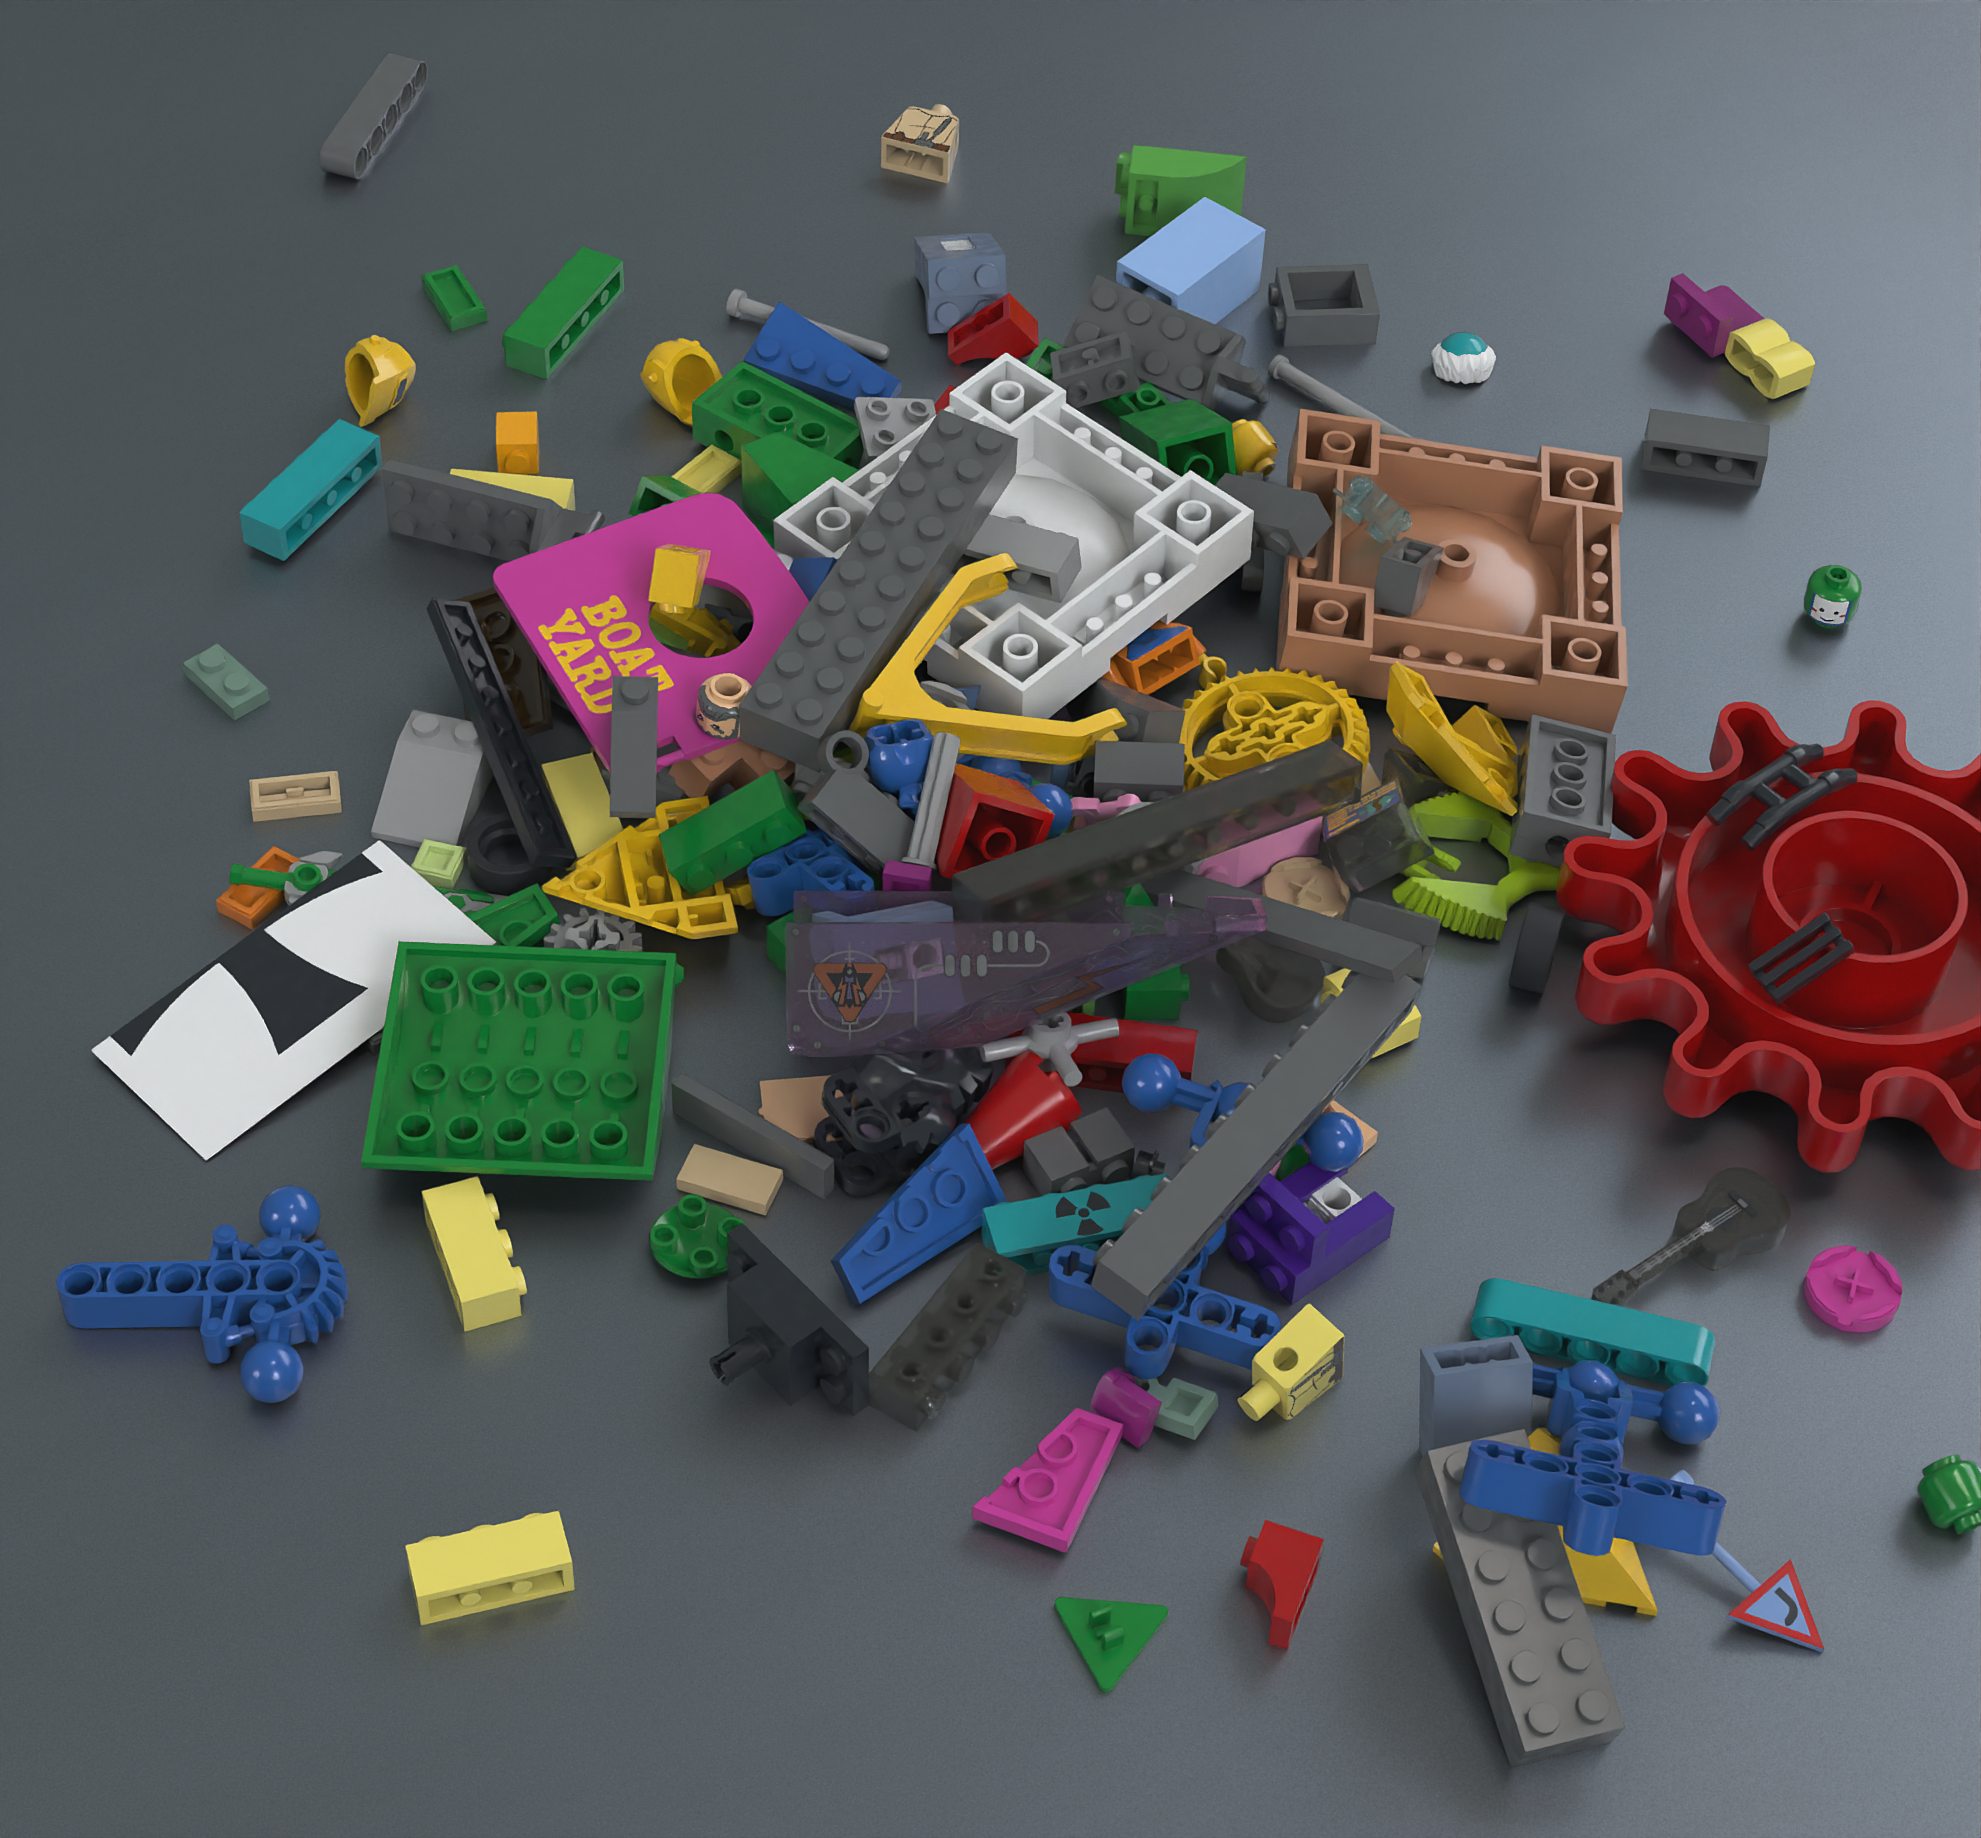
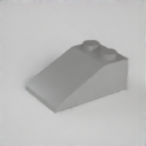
(432, 782)

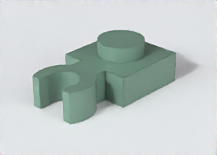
(1184, 1405)

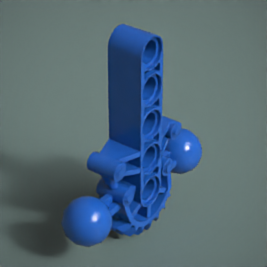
(271, 1292)

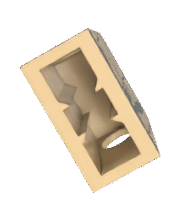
(922, 143)

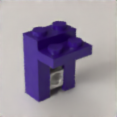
(1306, 1229)

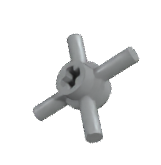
(1053, 1042)

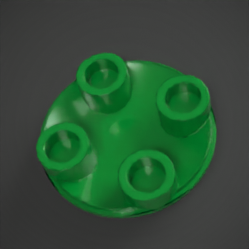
(693, 1238)

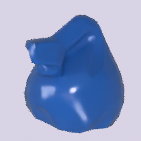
(900, 760)

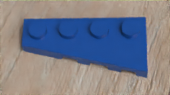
(817, 361)
(921, 1218)

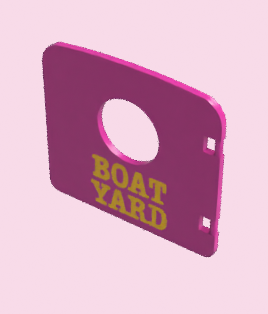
(590, 613)

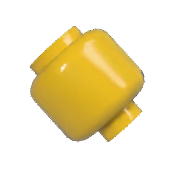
(1253, 447)

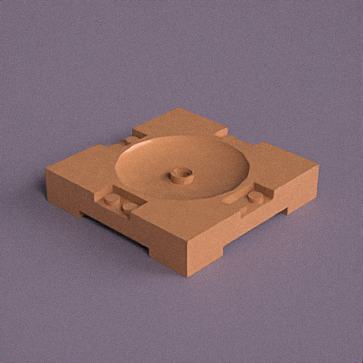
(1522, 590)

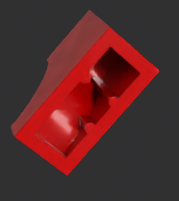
(994, 331)
(1282, 1572)

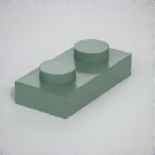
(226, 681)

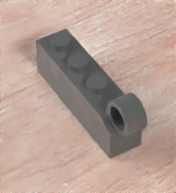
(857, 813)

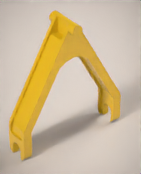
(899, 696)

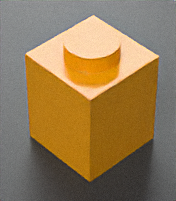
(517, 442)

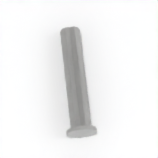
(933, 800)

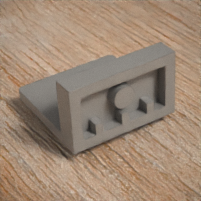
(888, 421)

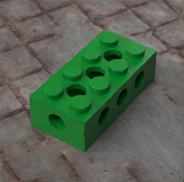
(754, 404)

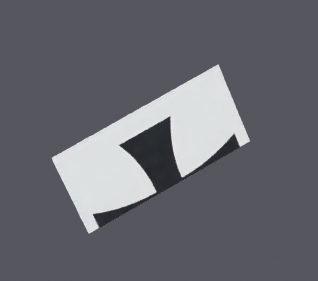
(282, 1001)

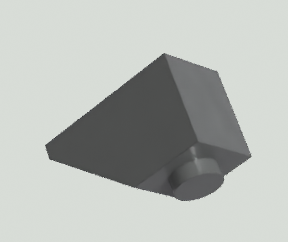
(1405, 576)

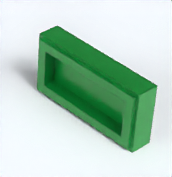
(454, 298)

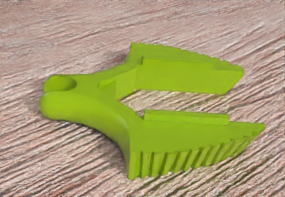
(1466, 905)

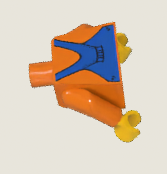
(1162, 656)

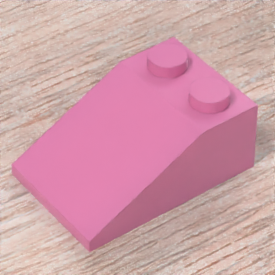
(1257, 857)

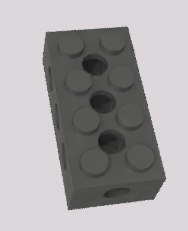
(1561, 788)

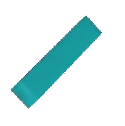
(1588, 1329)

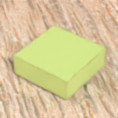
(440, 863)

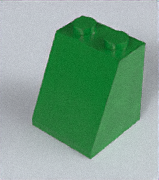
(1183, 439)
(781, 473)

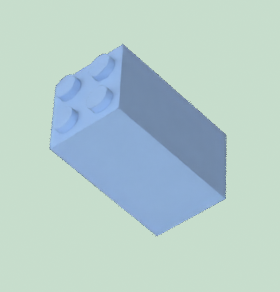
(1198, 262)

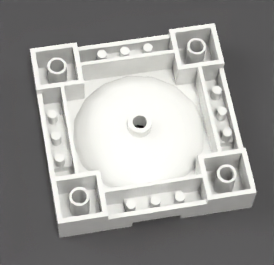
(1142, 531)

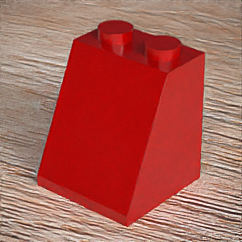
(987, 820)

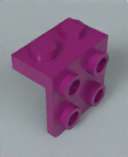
(1707, 315)

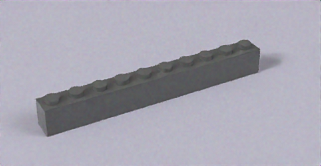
(1249, 1141)

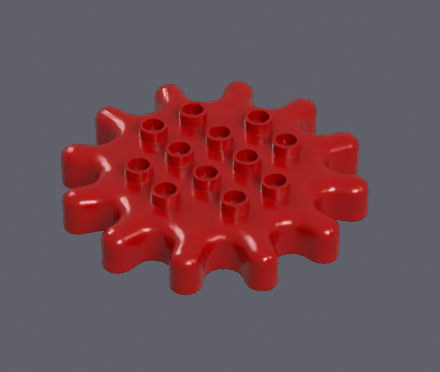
(1889, 867)

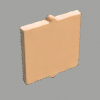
(795, 1105)

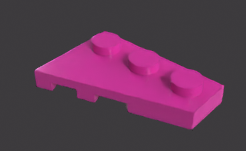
(1056, 1484)

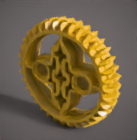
(1260, 733)

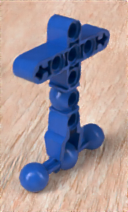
(821, 864)
(1152, 1086)
(1585, 1481)

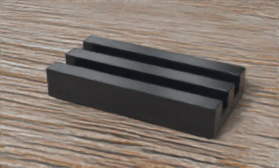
(1791, 944)

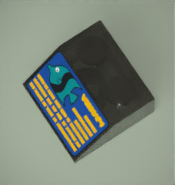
(1375, 836)

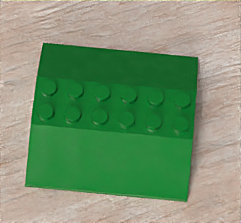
(523, 1061)

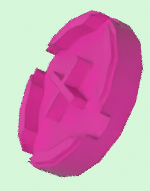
(1852, 1289)

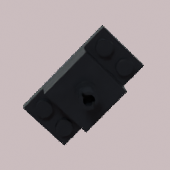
(786, 1331)

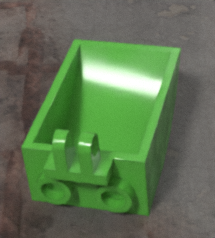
(1166, 182)

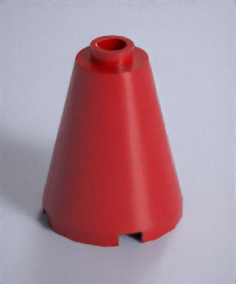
(1021, 1107)

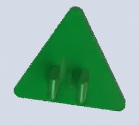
(1109, 1633)

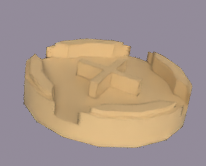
(1308, 886)

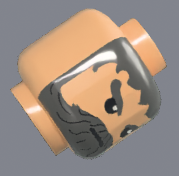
(719, 705)

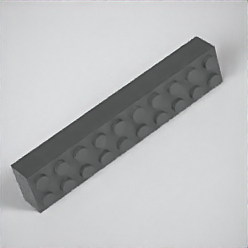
(878, 588)

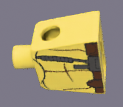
(1295, 1366)

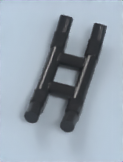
(1778, 807)

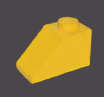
(678, 577)

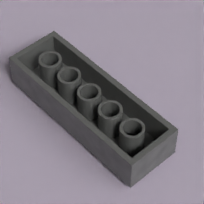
(1521, 1617)

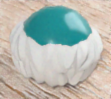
(1463, 358)

